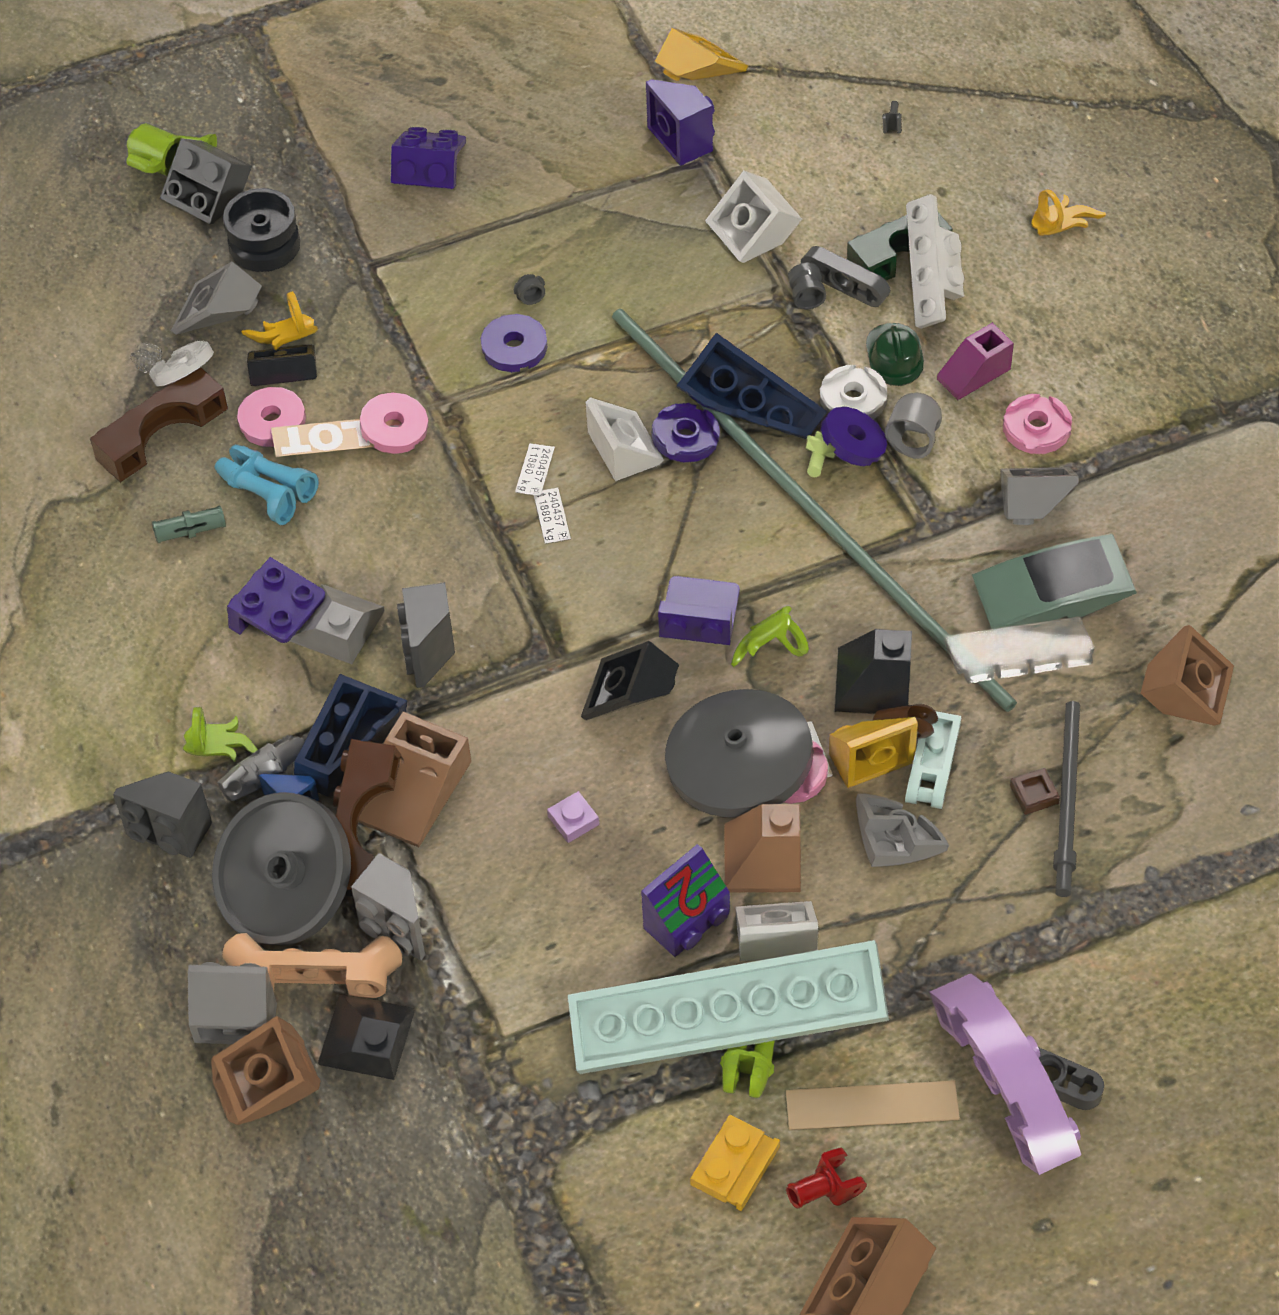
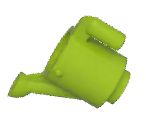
(154, 149)

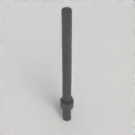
(1064, 857)

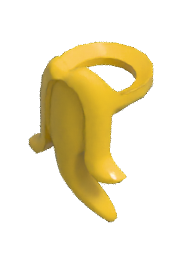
(1060, 217)
(286, 330)

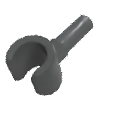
(893, 119)

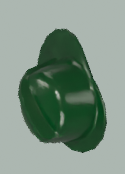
(895, 353)

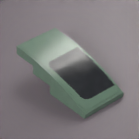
(1055, 583)

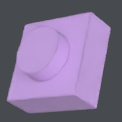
(573, 817)

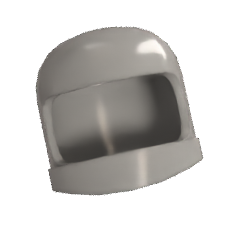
(913, 413)

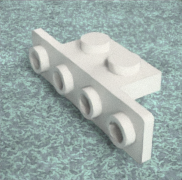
(933, 261)

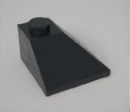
(874, 672)
(630, 680)
(366, 1036)

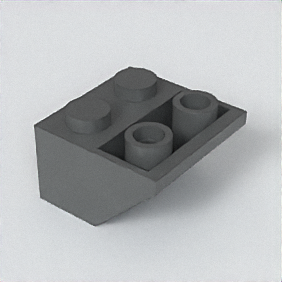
(204, 179)
(425, 630)
(165, 812)

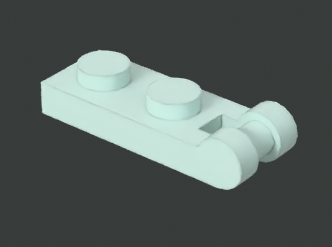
(934, 762)

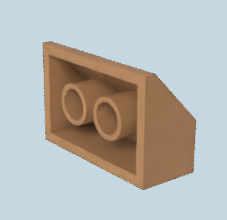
(871, 1269)

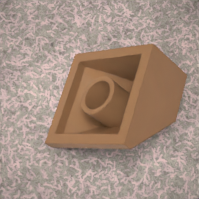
(1189, 679)
(764, 850)

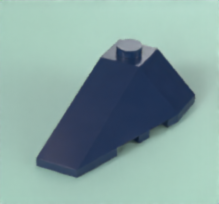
(742, 387)

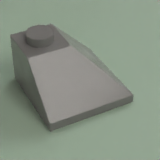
(218, 299)
(1034, 491)
(339, 625)

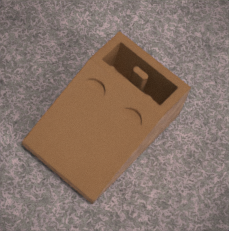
(426, 777)

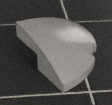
(894, 834)

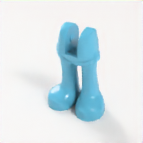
(281, 499)

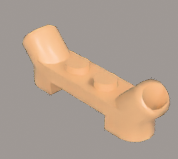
(361, 971)

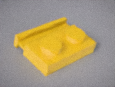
(735, 1162)

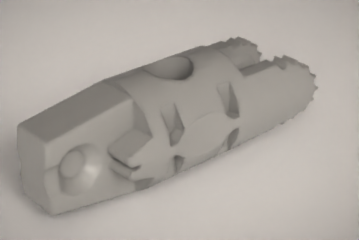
(267, 760)

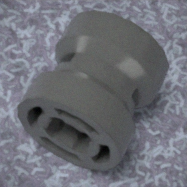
(807, 286)

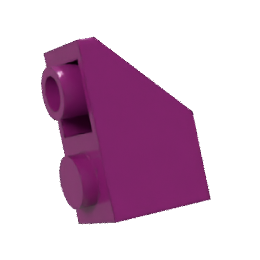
(977, 361)

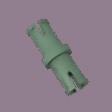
(188, 524)

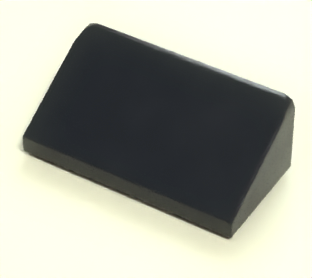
(282, 365)

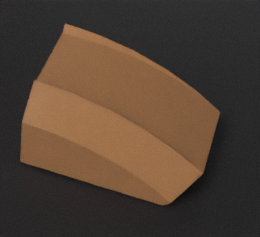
(263, 1072)

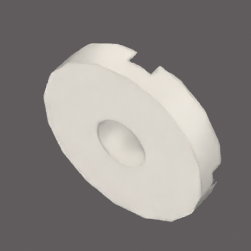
(182, 363)
(850, 378)

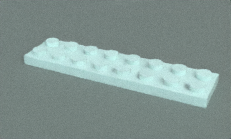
(727, 1007)

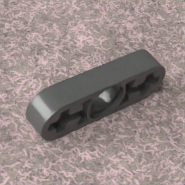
(862, 283)
(1079, 1076)

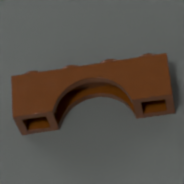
(189, 400)
(368, 772)

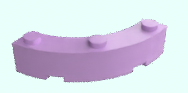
(1009, 1067)

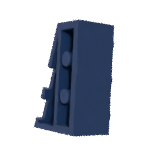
(348, 713)

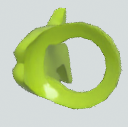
(766, 630)
(215, 739)

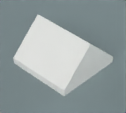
(620, 439)
(776, 930)

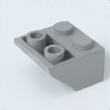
(388, 905)
(228, 1001)

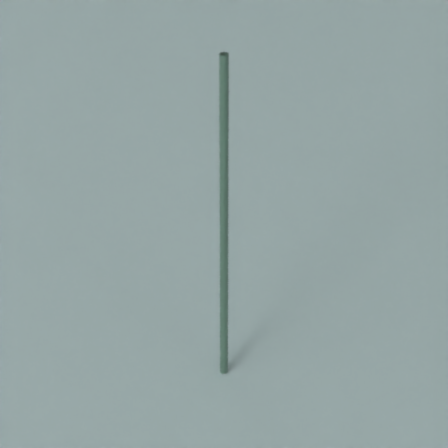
(992, 687)

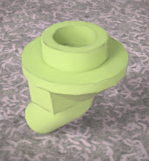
(819, 452)

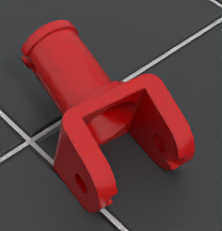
(826, 1182)

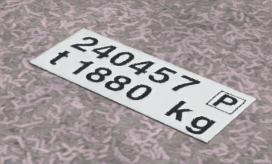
(534, 469)
(552, 516)

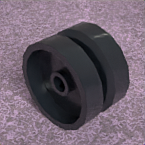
(261, 229)

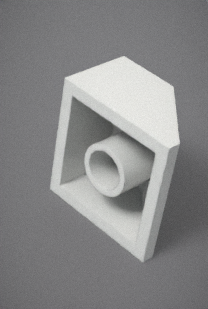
(752, 217)

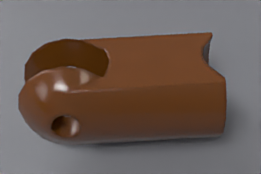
(923, 713)

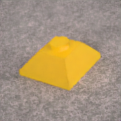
(695, 57)
(873, 748)

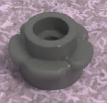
(530, 289)

